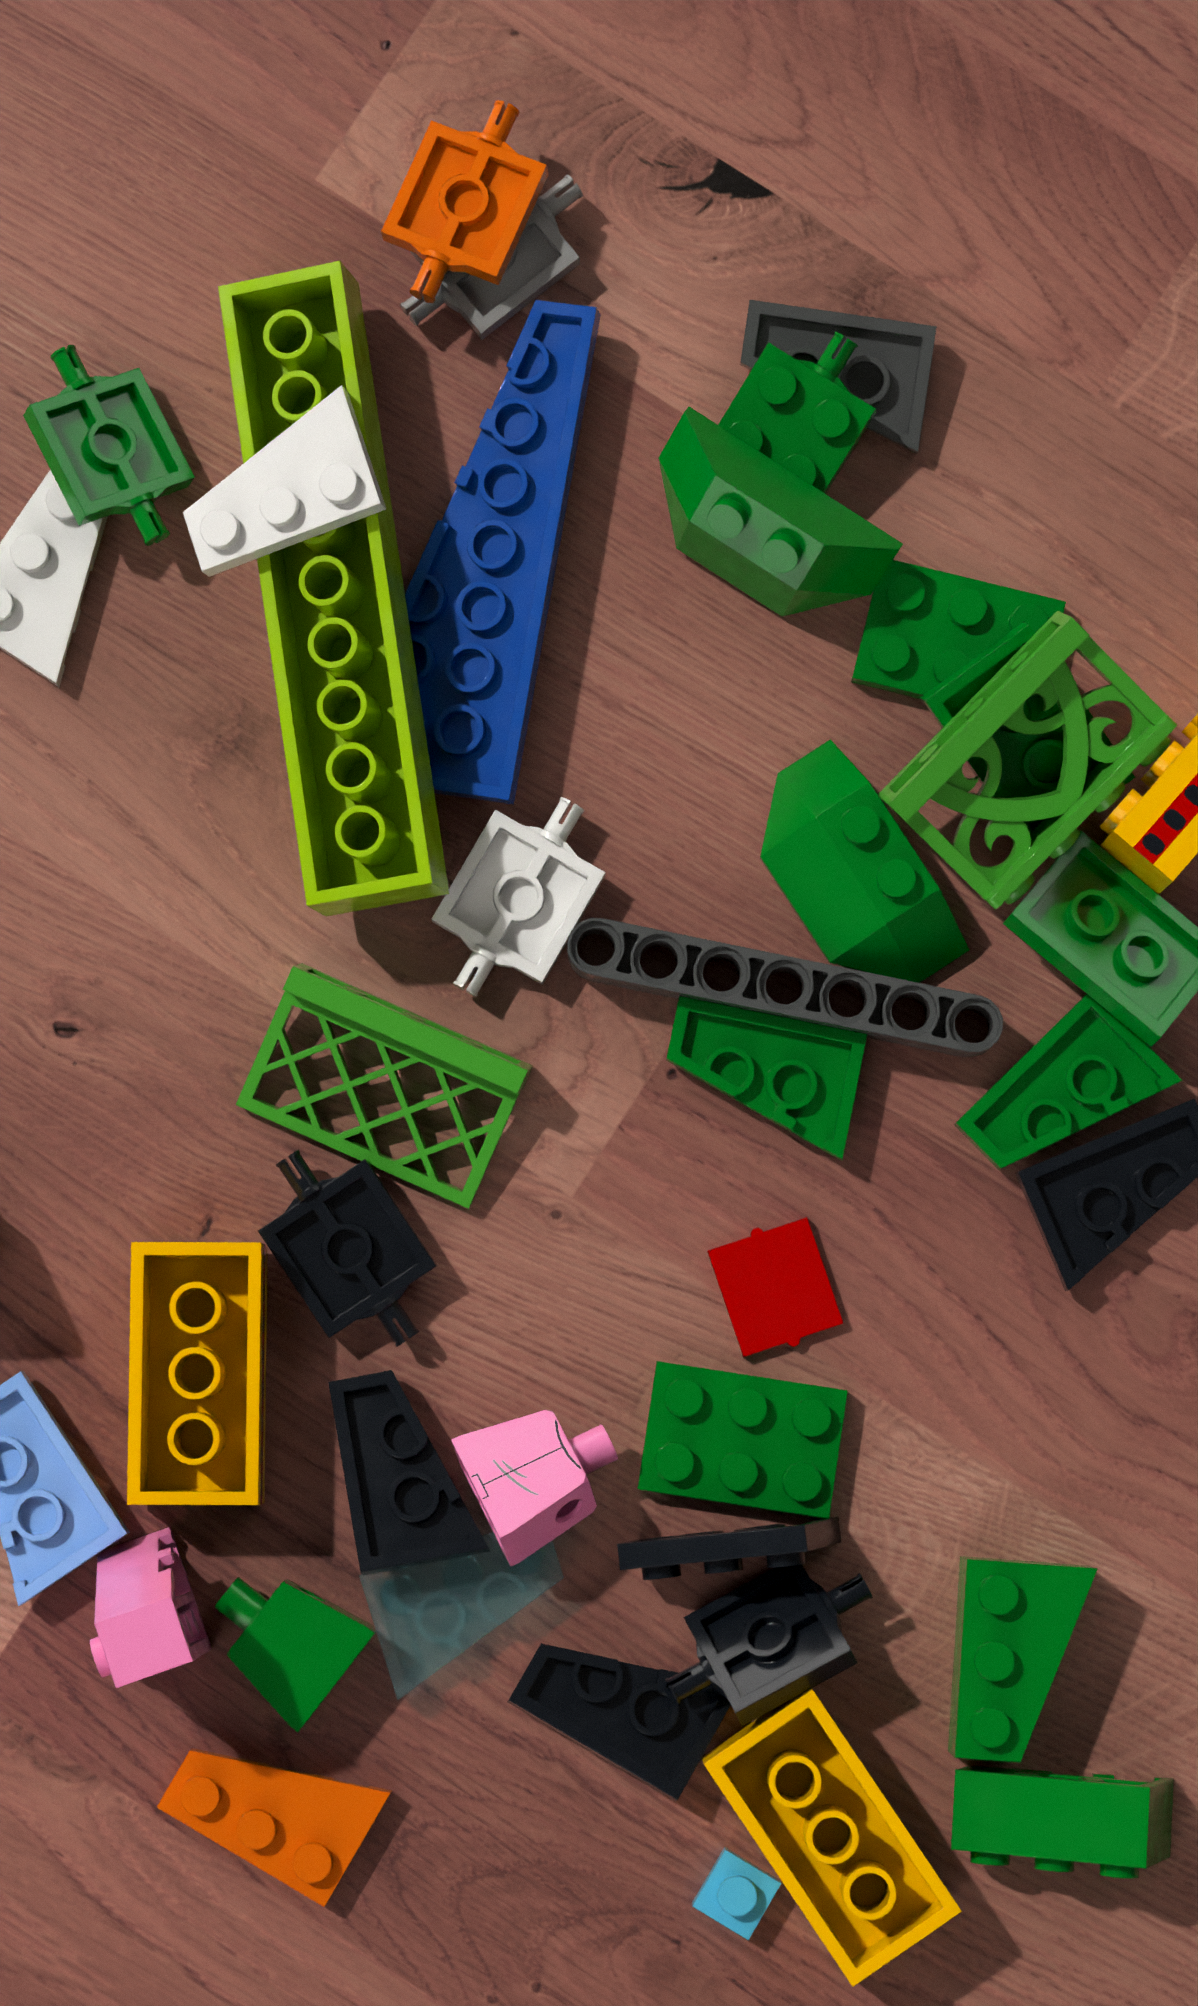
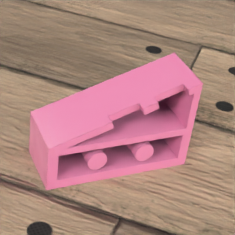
(145, 1610)

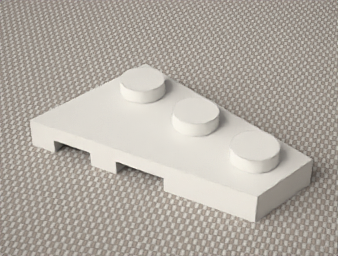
(289, 490)
(44, 579)

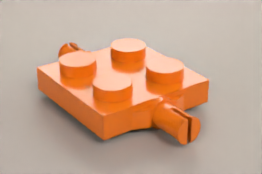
(465, 202)

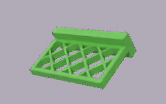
(402, 1032)

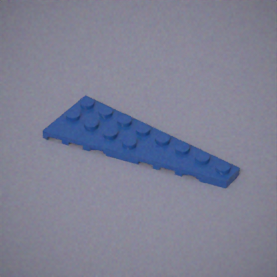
(493, 560)

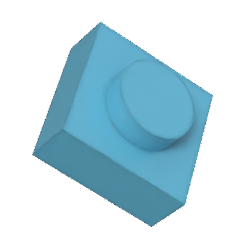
(736, 1893)

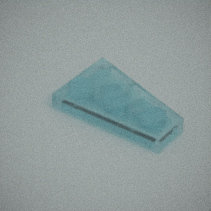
(444, 1607)

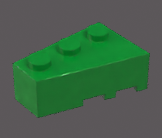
(1007, 1650)
(1062, 1819)

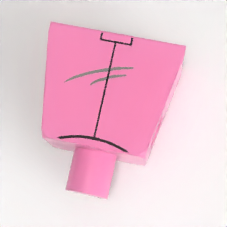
(532, 1478)

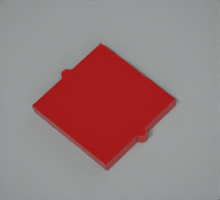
(775, 1287)

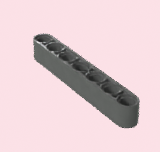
(815, 979)

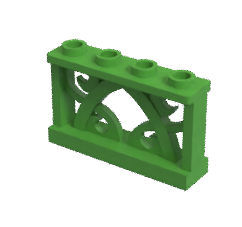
(1041, 670)

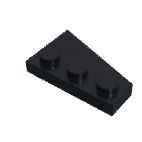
(1110, 1187)
(395, 1482)
(724, 1551)
(621, 1714)

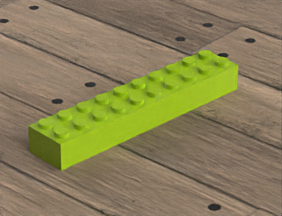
(337, 612)

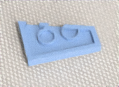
(48, 1498)

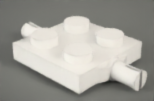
(518, 897)

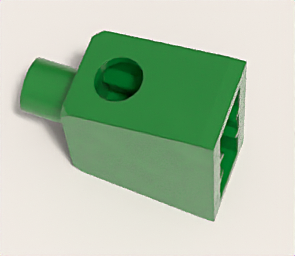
(292, 1645)

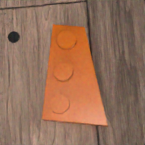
(275, 1817)

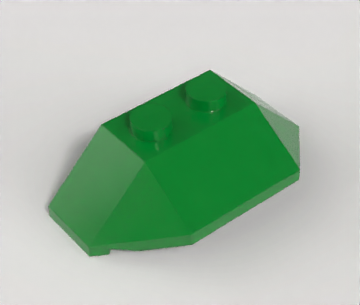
(765, 523)
(855, 872)

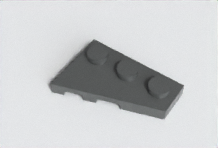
(885, 369)

